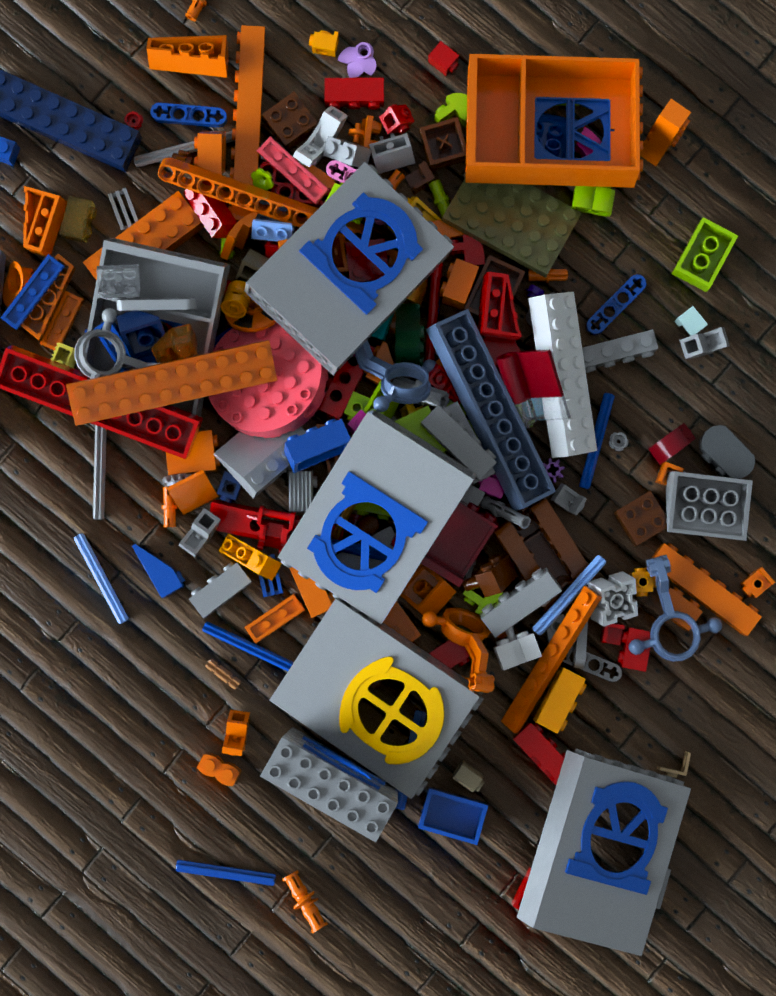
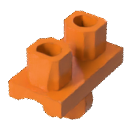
(363, 131)

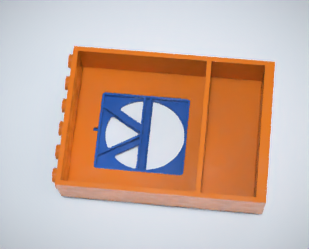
(514, 91)

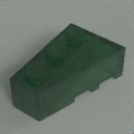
(408, 335)

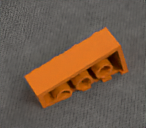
(189, 54)

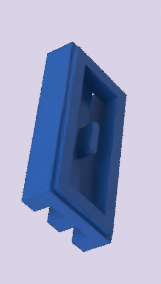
(278, 580)

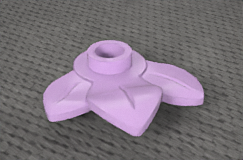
(356, 62)

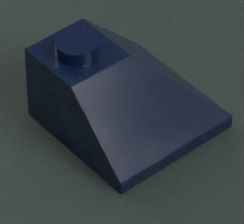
(140, 332)

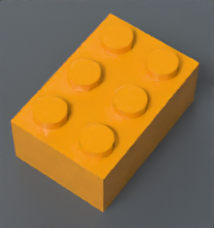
(560, 700)

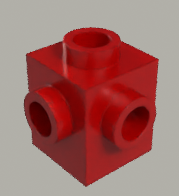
(397, 119)

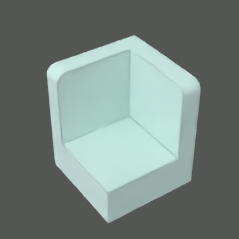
(691, 321)

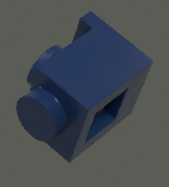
(227, 480)

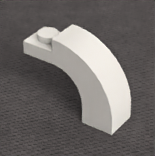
(329, 125)

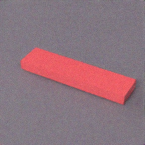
(293, 170)

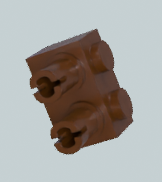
(493, 576)

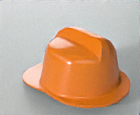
(15, 281)

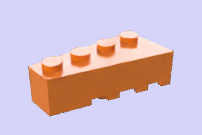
(665, 132)
(42, 314)

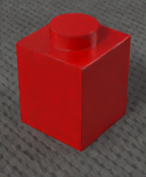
(444, 59)

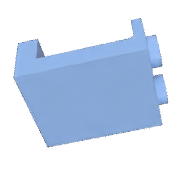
(271, 229)

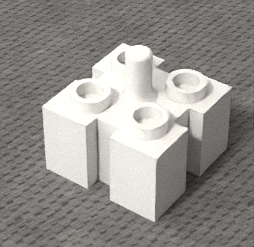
(615, 599)
(516, 649)

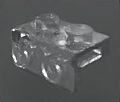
(119, 281)

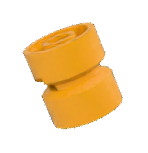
(235, 300)

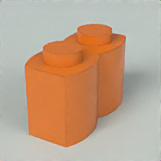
(214, 766)

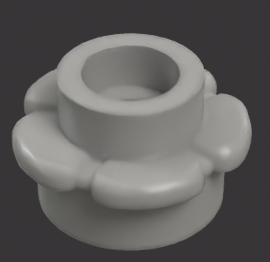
(618, 436)

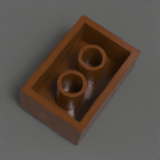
(498, 266)

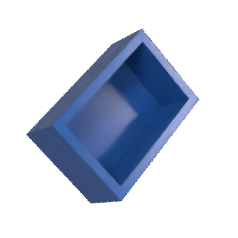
(316, 445)
(453, 815)

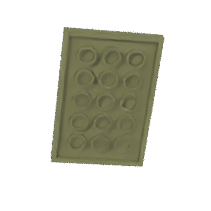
(514, 221)

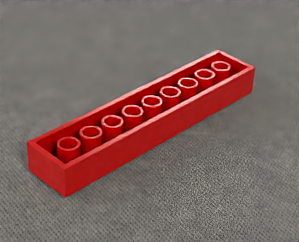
(46, 381)

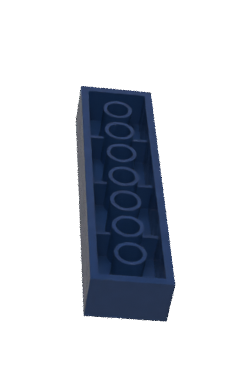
(67, 122)

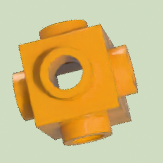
(649, 581)

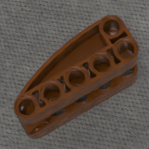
(541, 546)

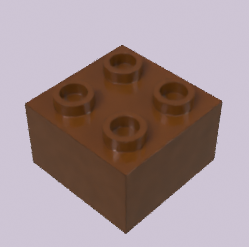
(290, 121)
(443, 144)
(642, 518)

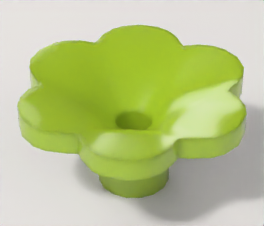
(262, 179)

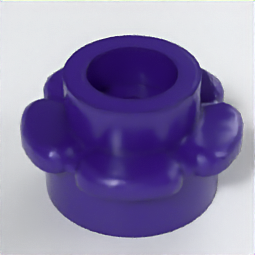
(534, 291)

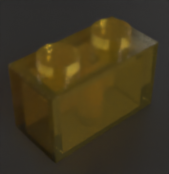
(78, 219)

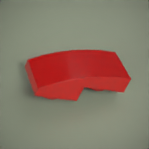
(439, 379)

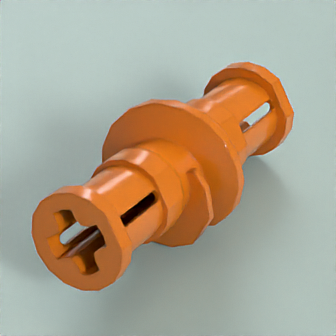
(304, 901)

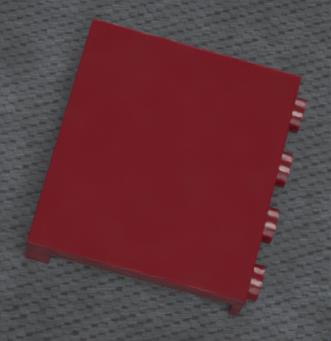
(459, 542)

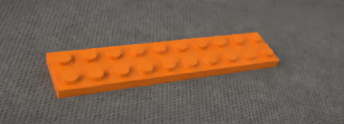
(171, 382)

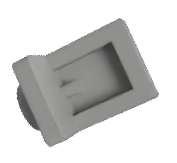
(568, 499)

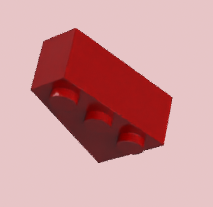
(497, 308)
(540, 750)

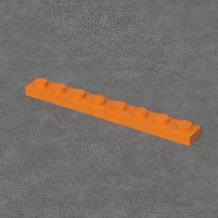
(551, 659)

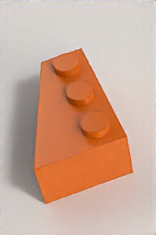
(42, 220)

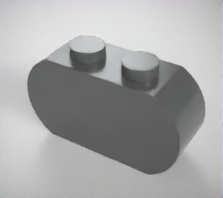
(726, 452)

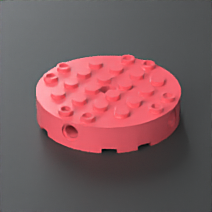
(278, 405)

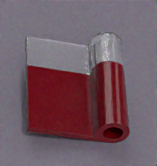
(533, 385)

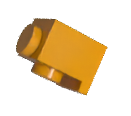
(324, 43)

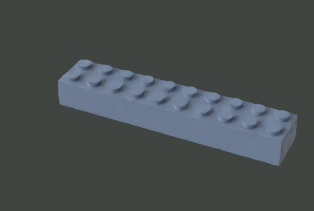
(490, 409)

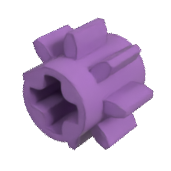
(555, 466)

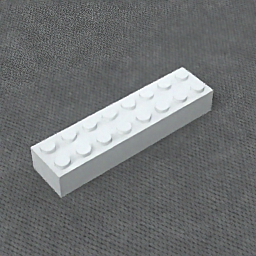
(557, 329)

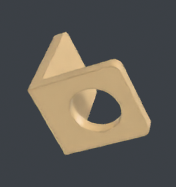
(674, 773)

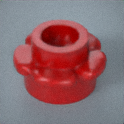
(133, 116)

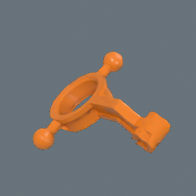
(479, 679)

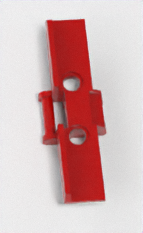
(237, 520)

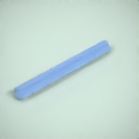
(101, 578)
(569, 595)

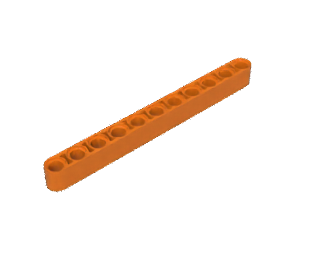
(237, 188)

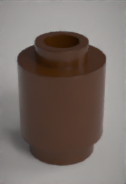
(368, 524)

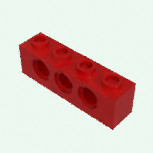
(337, 409)

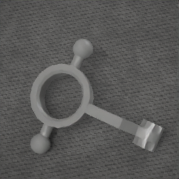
(109, 317)

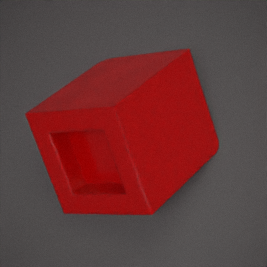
(612, 634)

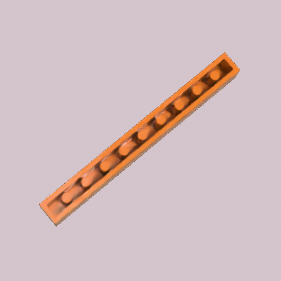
(248, 108)

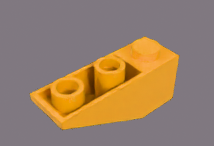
(250, 557)

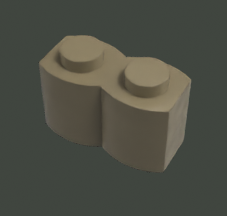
(468, 776)

